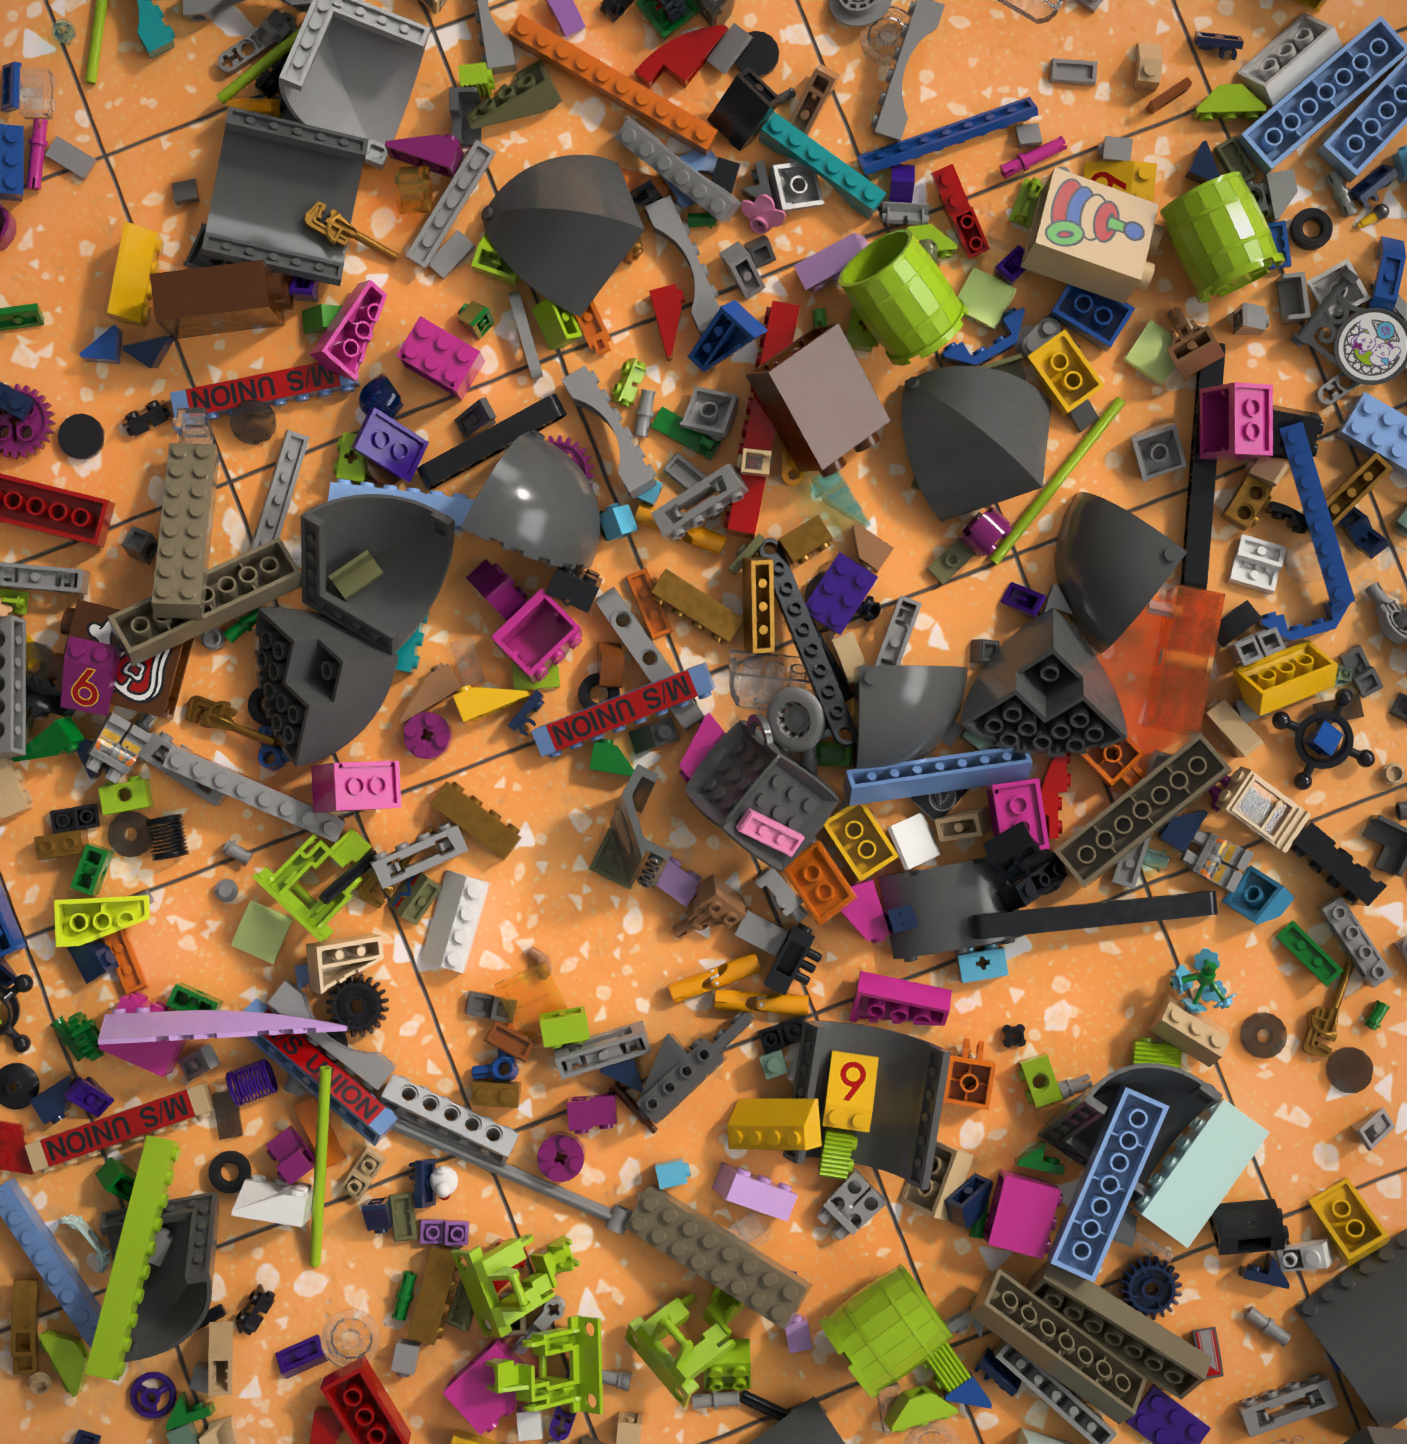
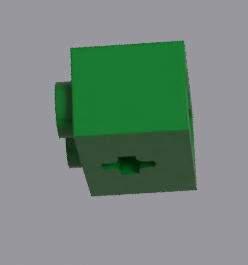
(92, 869)
(189, 998)

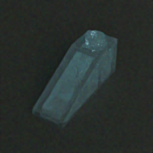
(837, 494)

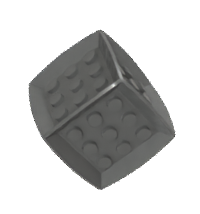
(759, 774)

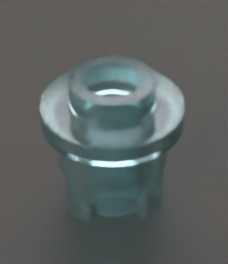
(63, 31)
(1343, 675)
(1156, 859)

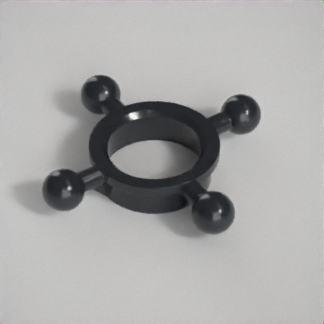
(1365, 757)
(22, 983)

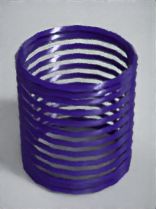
(242, 1089)

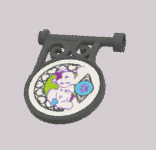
(1368, 343)

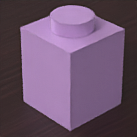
(798, 1334)

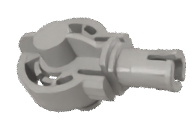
(1390, 615)

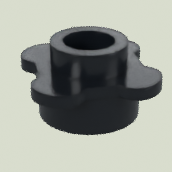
(869, 609)
(1009, 1040)

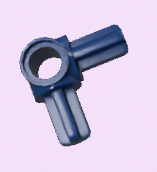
(266, 751)
(494, 1070)

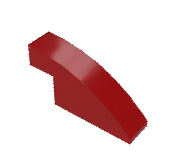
(681, 56)

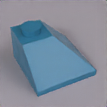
(1258, 897)

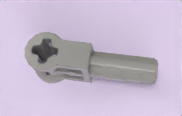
(541, 1322)

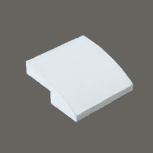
(1257, 564)
(914, 841)

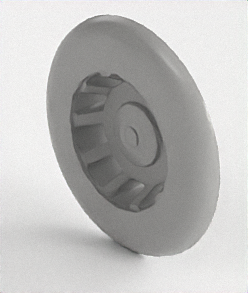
(862, 13)
(803, 716)

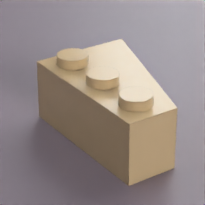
(340, 958)

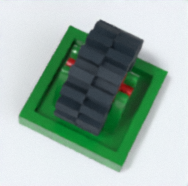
(667, 15)

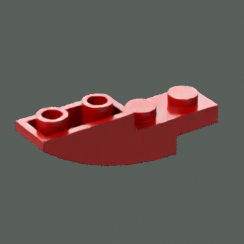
(959, 212)
(1053, 781)

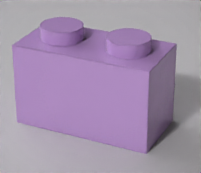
(678, 882)

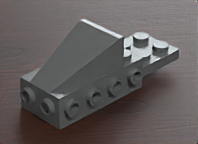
(676, 1061)

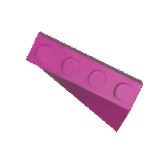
(347, 336)
(899, 1001)

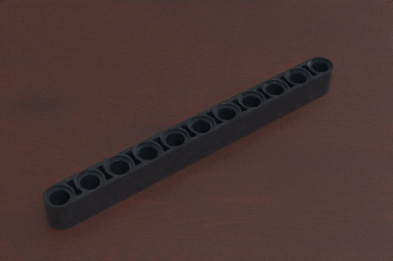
(1200, 491)
(1094, 914)

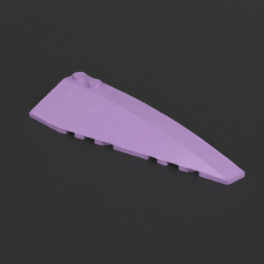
(202, 1024)

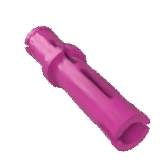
(38, 144)
(1032, 157)

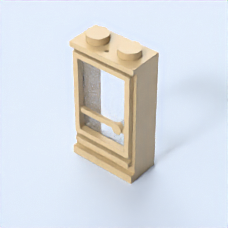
(1262, 809)

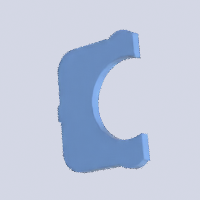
(701, 164)

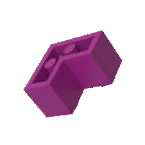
(497, 588)
(591, 1111)
(292, 1154)

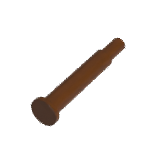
(631, 1104)

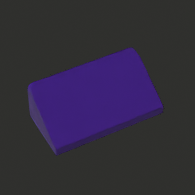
(301, 1357)

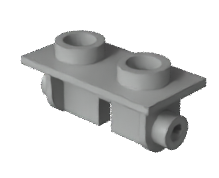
(905, 213)

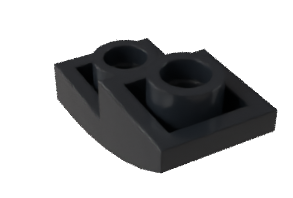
(725, 174)
(1294, 518)
(1237, 622)
(74, 818)
(781, 1034)

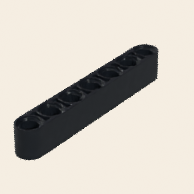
(490, 442)

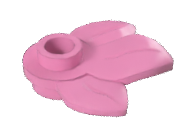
(762, 214)

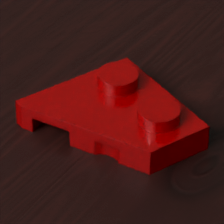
(12, 1148)

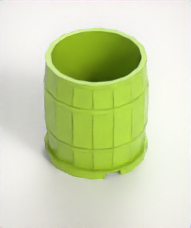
(1220, 236)
(902, 297)
(886, 1330)

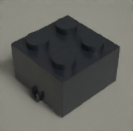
(575, 585)

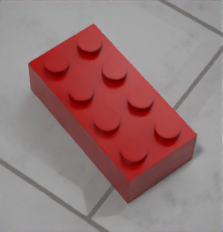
(364, 1405)

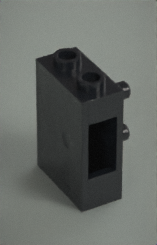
(744, 109)
(1288, 416)
(791, 958)
(1248, 1227)

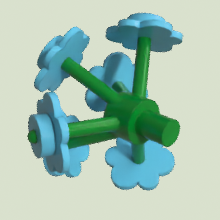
(1210, 989)

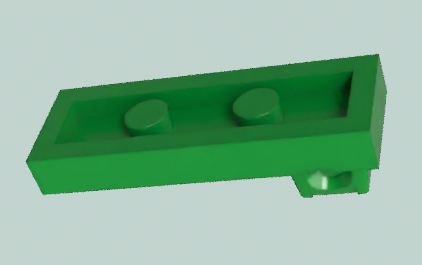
(21, 317)
(669, 425)
(1309, 954)

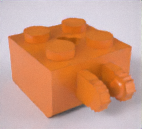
(1110, 770)
(980, 1071)

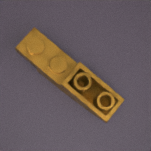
(25, 1326)

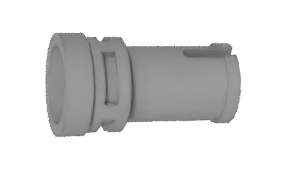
(1075, 1085)
(617, 1379)

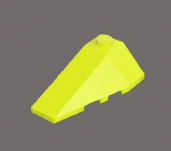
(93, 918)

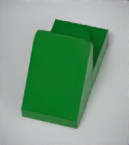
(1034, 1159)
(183, 1414)

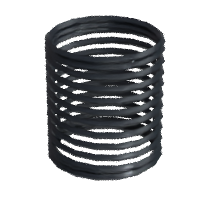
(178, 844)

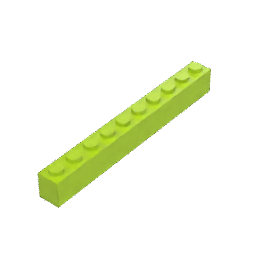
(132, 1259)

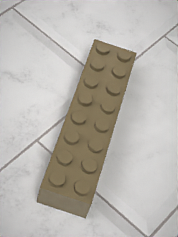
(185, 531)
(230, 592)
(1143, 810)
(718, 1256)
(1123, 1330)
(1058, 1346)

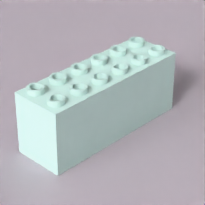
(1200, 1170)

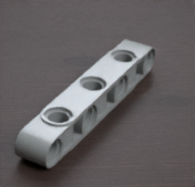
(639, 644)

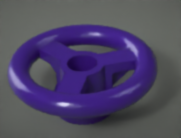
(147, 1401)

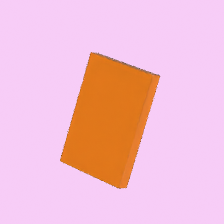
(819, 883)

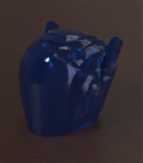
(381, 395)

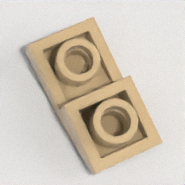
(849, 655)
(363, 1173)

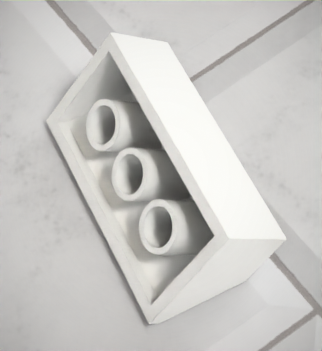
(1290, 58)
(456, 921)

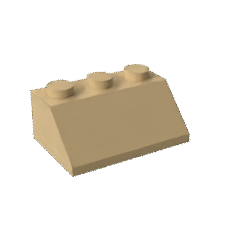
(1190, 1031)
(947, 1174)

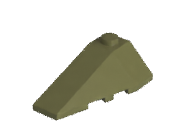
(528, 95)

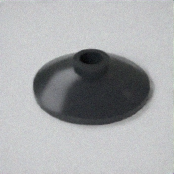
(27, 1085)

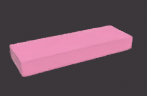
(769, 832)

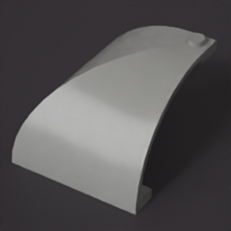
(353, 71)

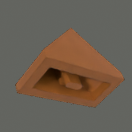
(610, 665)

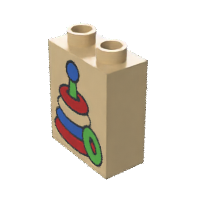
(1092, 236)

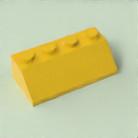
(131, 279)
(1285, 677)
(775, 1124)

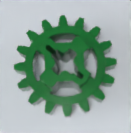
(85, 1036)

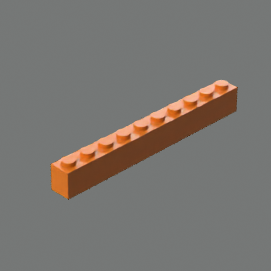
(613, 85)

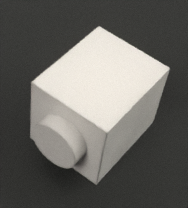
(529, 1424)

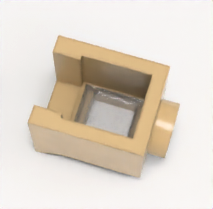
(754, 462)

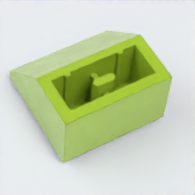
(491, 264)
(731, 1370)

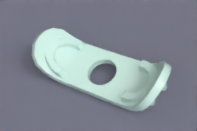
(101, 1249)

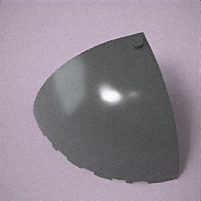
(538, 505)
(1109, 566)
(318, 681)
(1045, 693)
(903, 711)

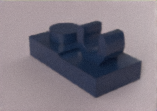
(1226, 42)
(1376, 180)
(14, 402)
(534, 704)
(423, 1193)
(998, 1372)

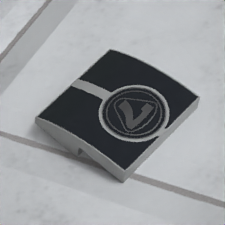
(938, 804)

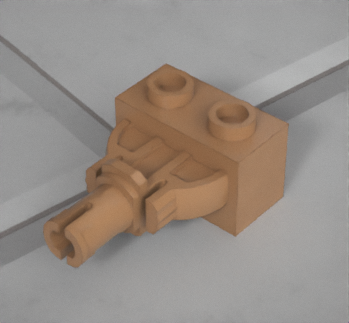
(1193, 347)
(712, 907)

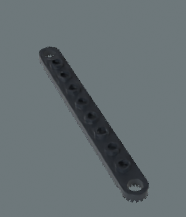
(809, 646)

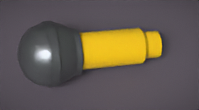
(1380, 212)

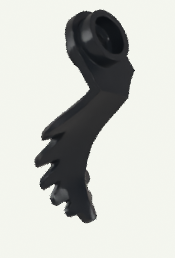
(44, 698)

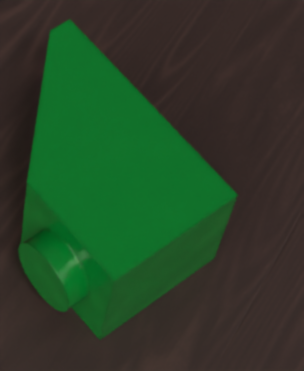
(609, 758)
(117, 1178)

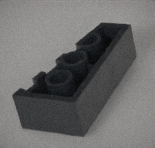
(1336, 866)

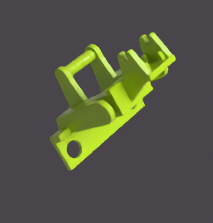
(287, 877)
(497, 1265)
(690, 1360)
(552, 1391)

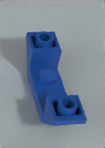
(1389, 274)
(959, 355)
(1298, 631)

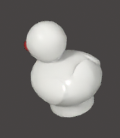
(444, 1181)

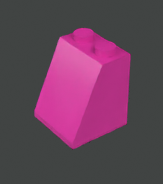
(704, 740)
(866, 912)

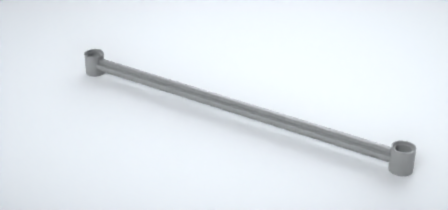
(615, 1217)

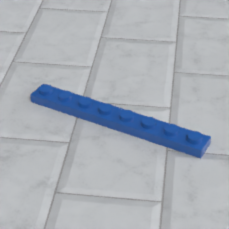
(947, 135)
(1317, 514)

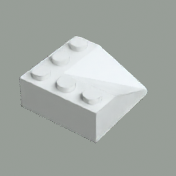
(274, 1201)

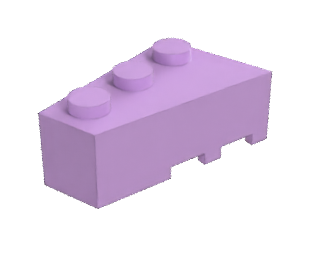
(828, 263)
(755, 1191)

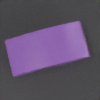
(566, 16)
(443, 1231)

